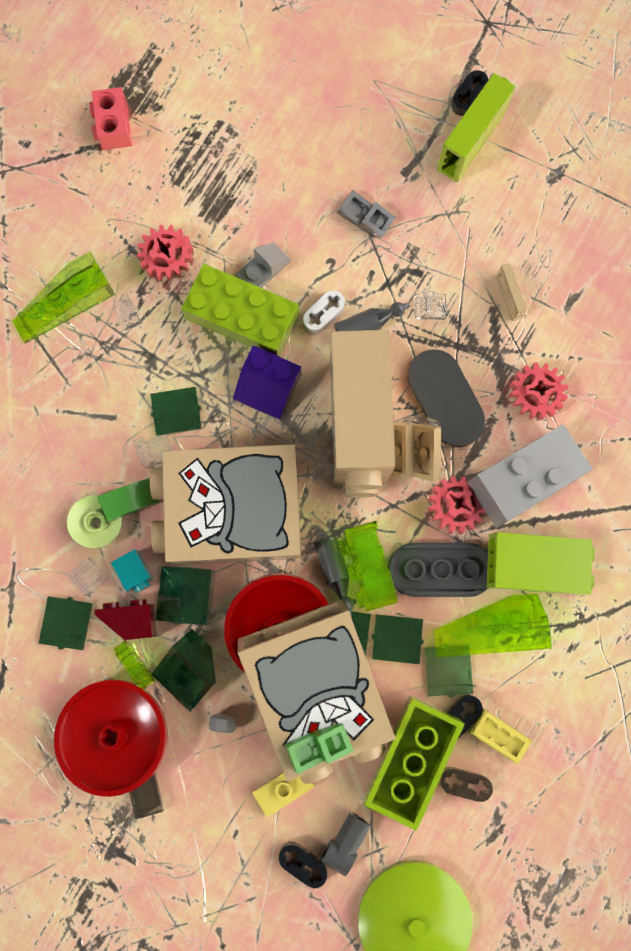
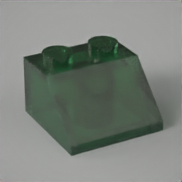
(185, 595)

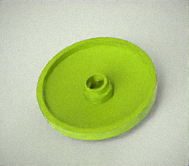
(414, 910)

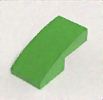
(127, 500)
(318, 746)

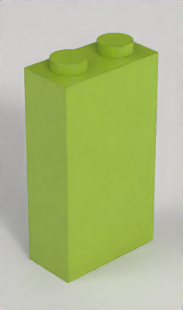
(475, 127)
(540, 563)

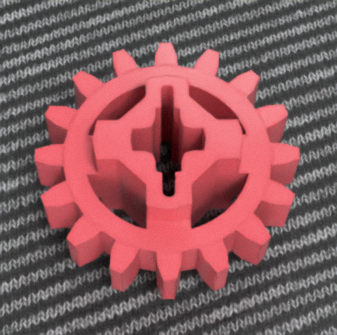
(157, 261)
(544, 381)
(448, 498)

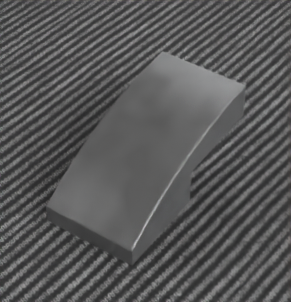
(366, 216)

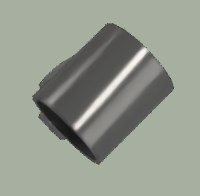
(342, 849)

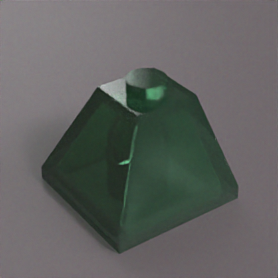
(187, 670)

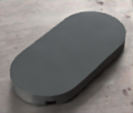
(446, 397)
(439, 569)

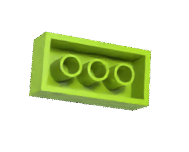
(240, 310)
(413, 763)

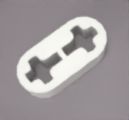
(320, 308)

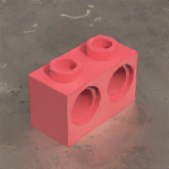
(111, 118)

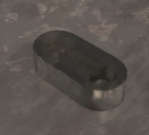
(463, 790)

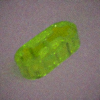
(134, 664)

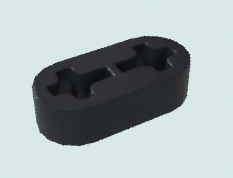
(466, 91)
(469, 718)
(299, 870)

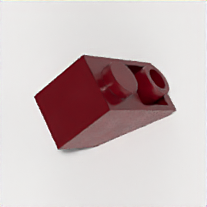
(129, 621)

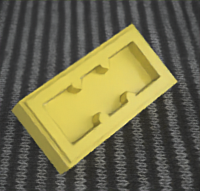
(500, 736)
(279, 793)

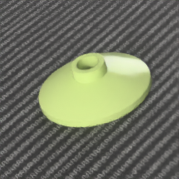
(80, 526)

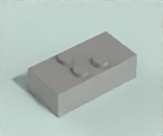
(529, 475)

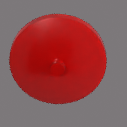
(267, 603)
(110, 738)

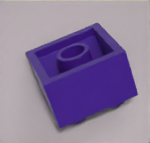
(267, 382)

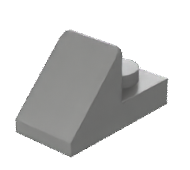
(264, 266)

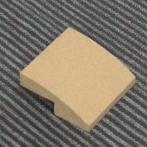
(417, 451)

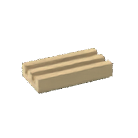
(511, 292)

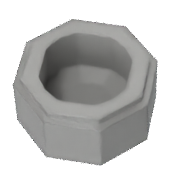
(222, 723)

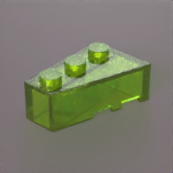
(368, 567)

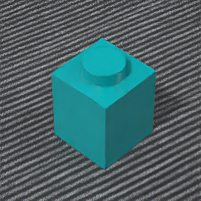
(133, 571)

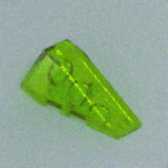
(68, 294)
(502, 627)

